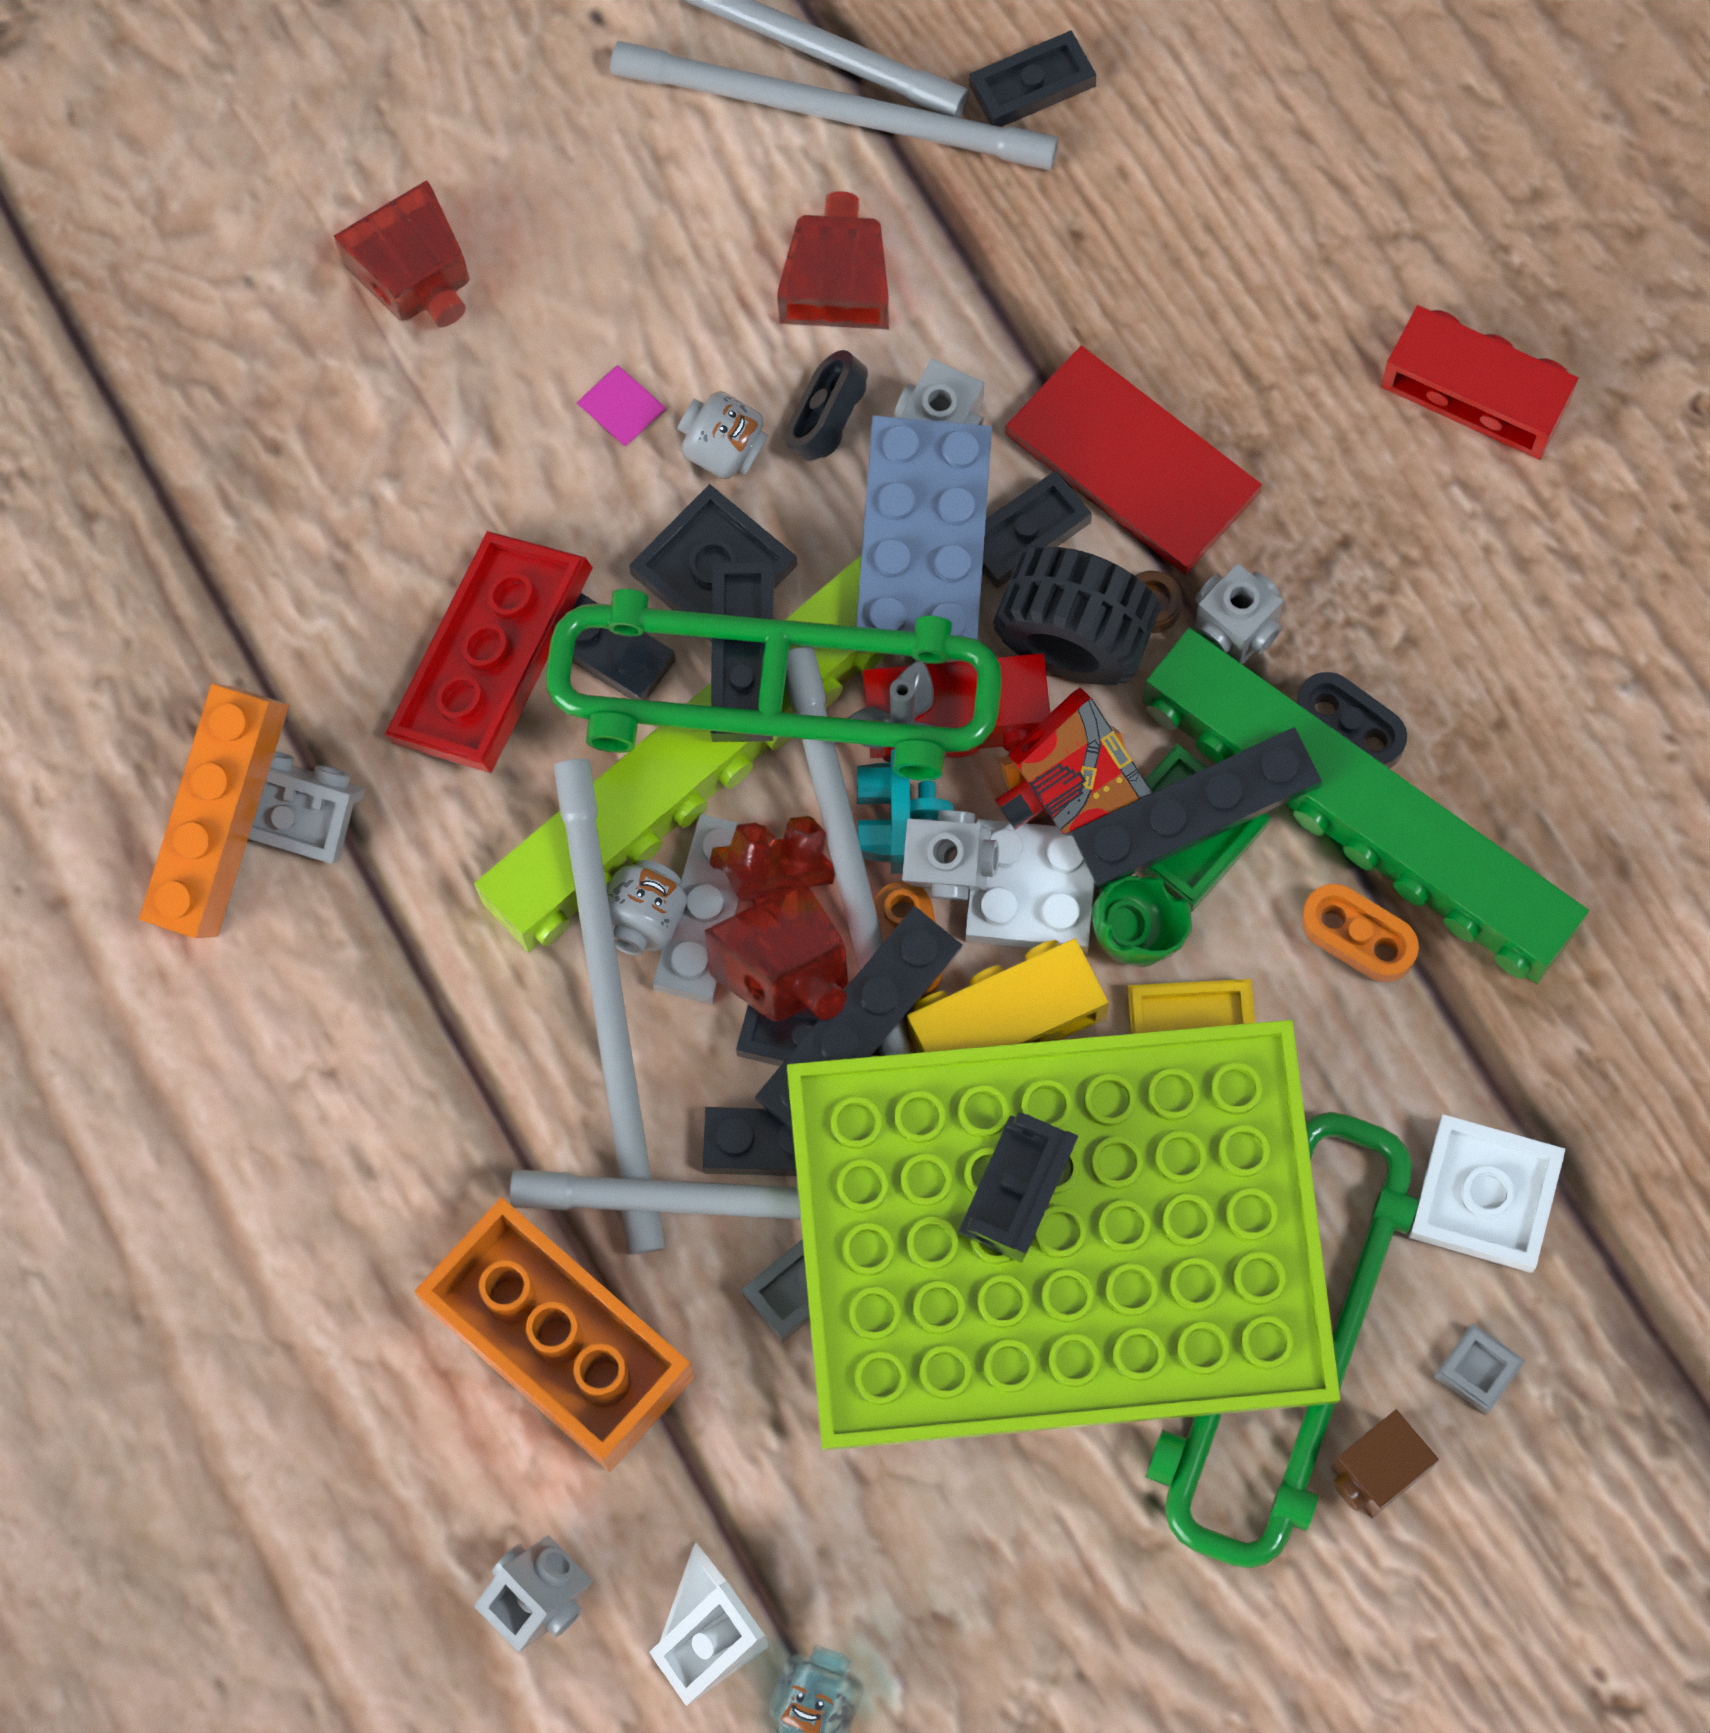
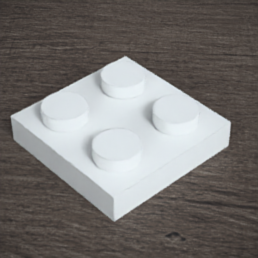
(1037, 892)
(1487, 1193)

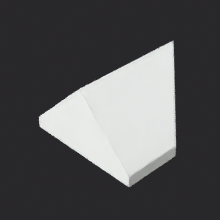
(706, 1631)

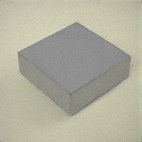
(1479, 1369)

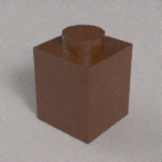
(1382, 1465)

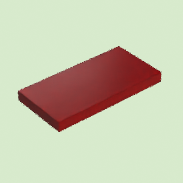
(1133, 459)
(488, 651)

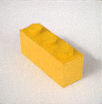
(1029, 1003)

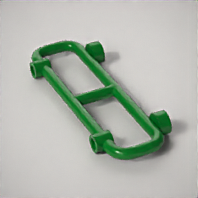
(917, 747)
(1181, 1460)

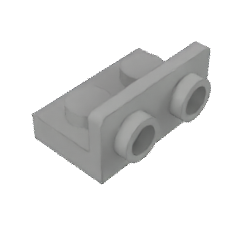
(305, 809)

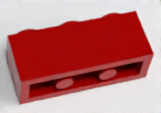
(1479, 381)
(1021, 707)

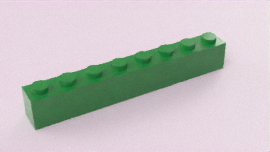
(1371, 811)

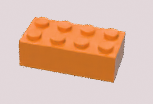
(555, 1334)

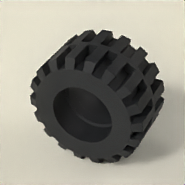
(1079, 613)

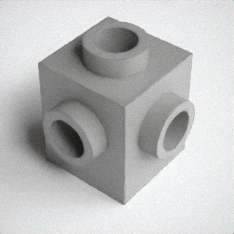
(943, 396)
(1239, 612)
(928, 853)
(533, 1593)

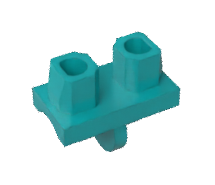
(886, 838)

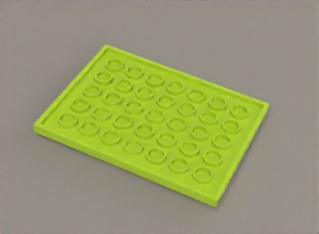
(1159, 1280)

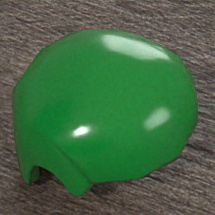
(1140, 921)

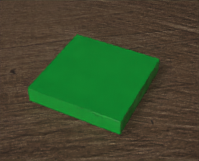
(1201, 867)

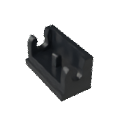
(1017, 1185)

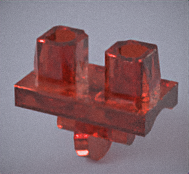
(766, 866)

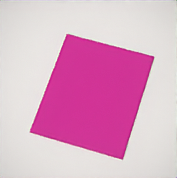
(621, 405)

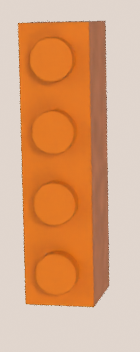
(213, 811)

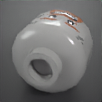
(722, 435)
(645, 907)

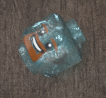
(816, 1693)

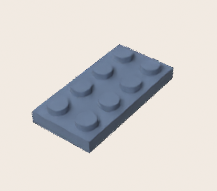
(924, 524)

